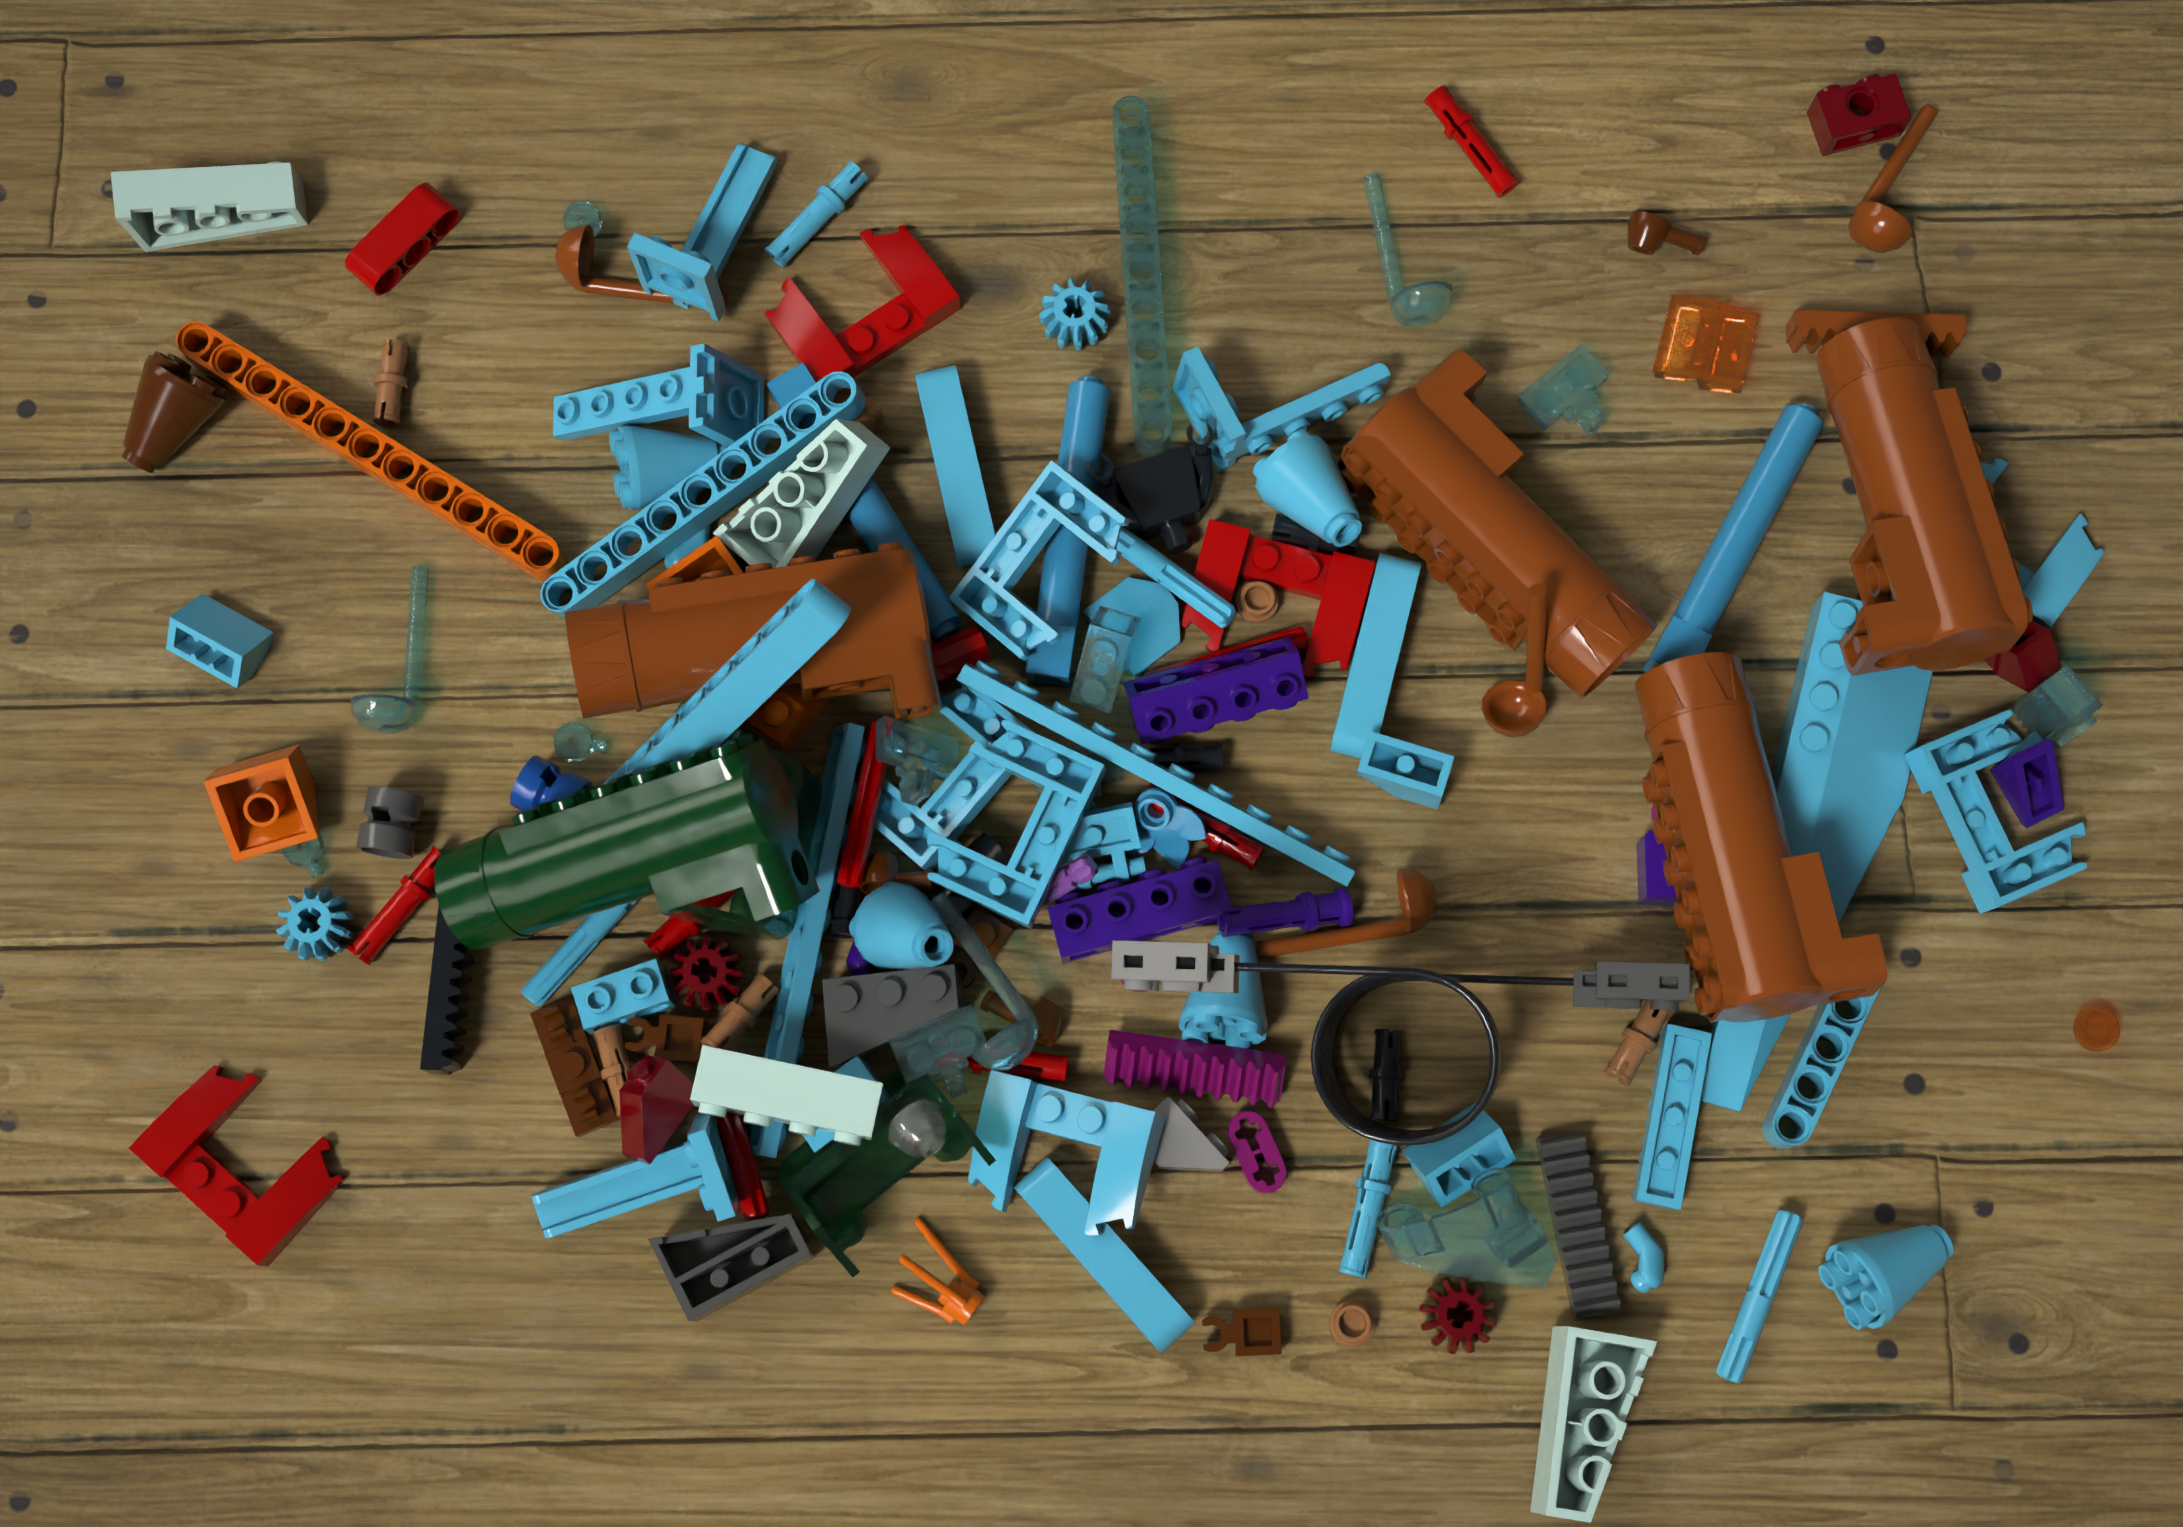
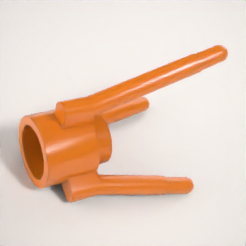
(958, 1298)

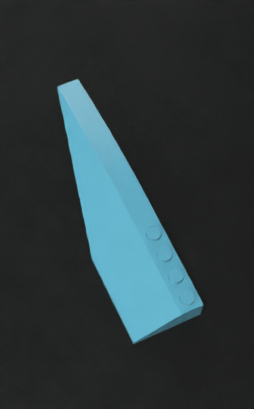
(1838, 790)

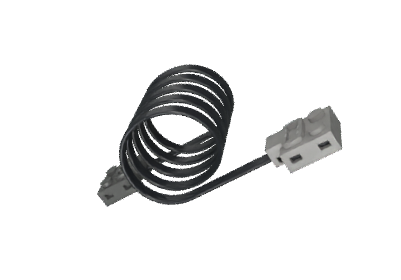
(1204, 970)

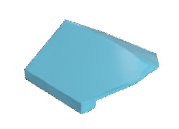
(1159, 619)

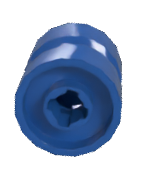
(542, 782)

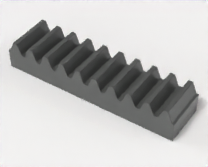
(1578, 1225)

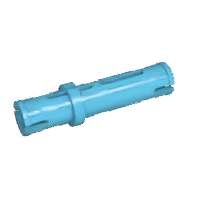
(829, 201)
(1369, 1201)

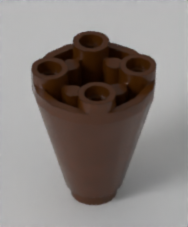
(168, 410)

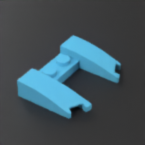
(2060, 571)
(987, 586)
(962, 792)
(1995, 869)
(1023, 885)
(1122, 1131)

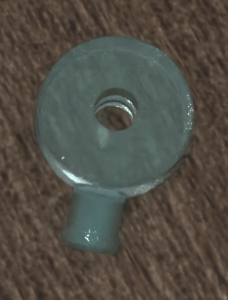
(582, 210)
(583, 748)
(307, 857)

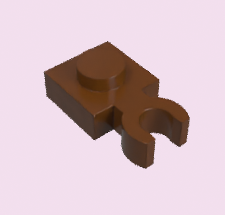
(992, 935)
(674, 1038)
(1253, 1332)

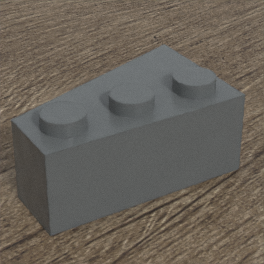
(876, 1007)
(730, 1261)

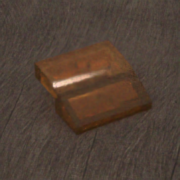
(1706, 344)

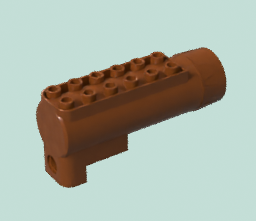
(1448, 492)
(1934, 551)
(680, 636)
(1750, 909)

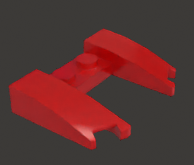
(923, 303)
(1336, 580)
(252, 1223)

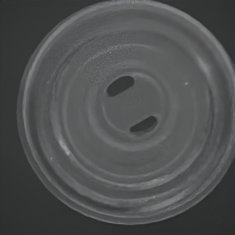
(918, 1129)

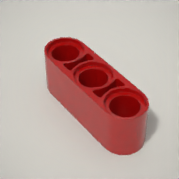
(402, 239)

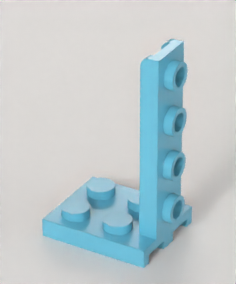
(694, 272)
(715, 392)
(1205, 401)
(635, 1184)

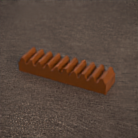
(1819, 326)

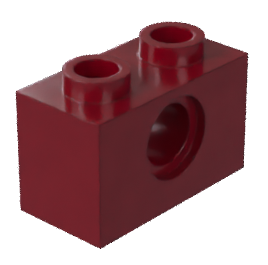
(1841, 129)

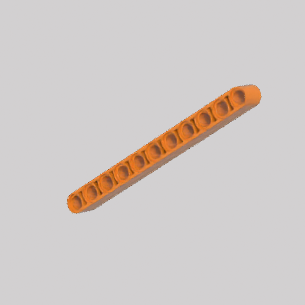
(357, 438)

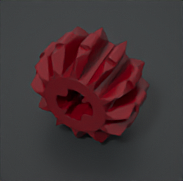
(695, 986)
(1449, 1301)

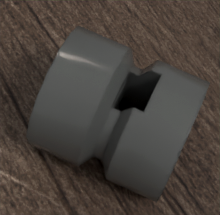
(390, 823)

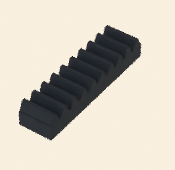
(443, 1002)

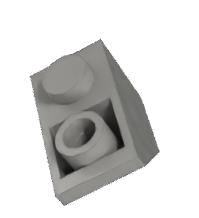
(1184, 1145)

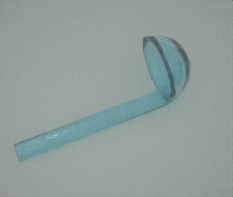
(1416, 304)
(392, 713)
(1017, 1040)

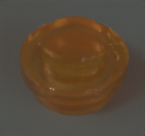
(2096, 1029)

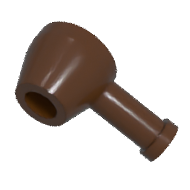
(1649, 230)
(885, 867)
(1046, 1013)

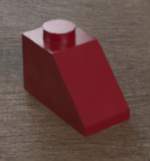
(2029, 660)
(652, 1107)

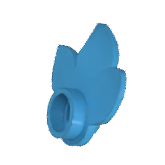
(1168, 830)

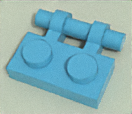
(1104, 833)

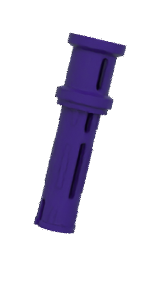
(1304, 911)

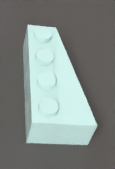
(207, 203)
(807, 499)
(786, 1094)
(1584, 1416)

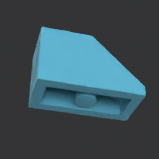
(1405, 769)

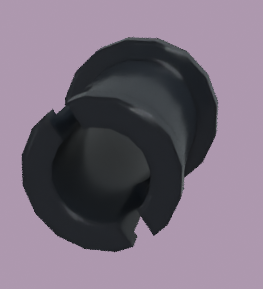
(845, 905)

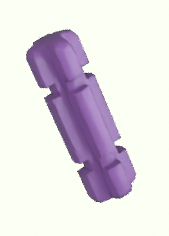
(1070, 876)

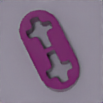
(1246, 1156)

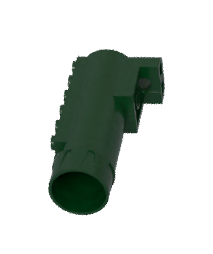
(669, 832)

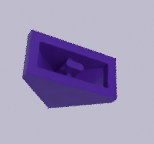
(2031, 783)
(1651, 879)

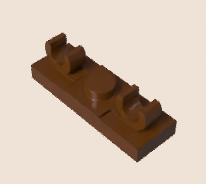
(574, 1067)

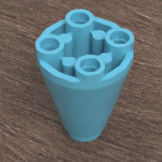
(655, 462)
(1309, 488)
(900, 929)
(1228, 1017)
(1883, 1271)

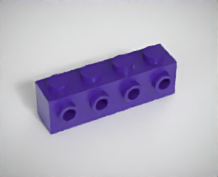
(1216, 691)
(1139, 910)

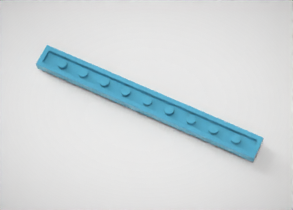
(1173, 780)
(813, 916)

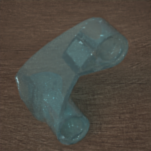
(1481, 1241)

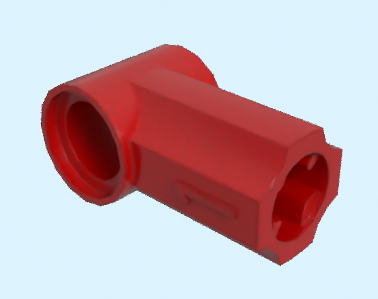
(957, 650)

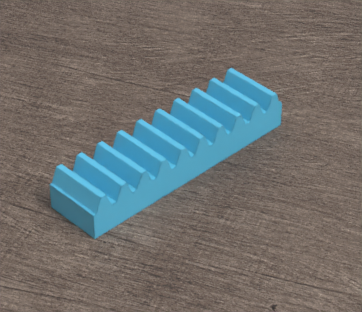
(1672, 1117)

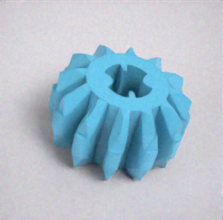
(1076, 300)
(299, 925)

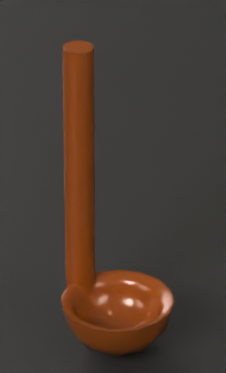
(1873, 223)
(575, 263)
(1516, 705)
(1417, 906)

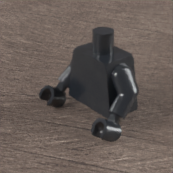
(1161, 491)

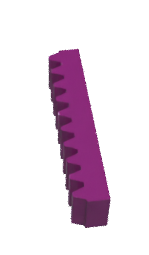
(1195, 1067)

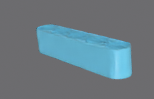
(956, 462)
(1375, 654)
(1821, 1071)
(1104, 1256)

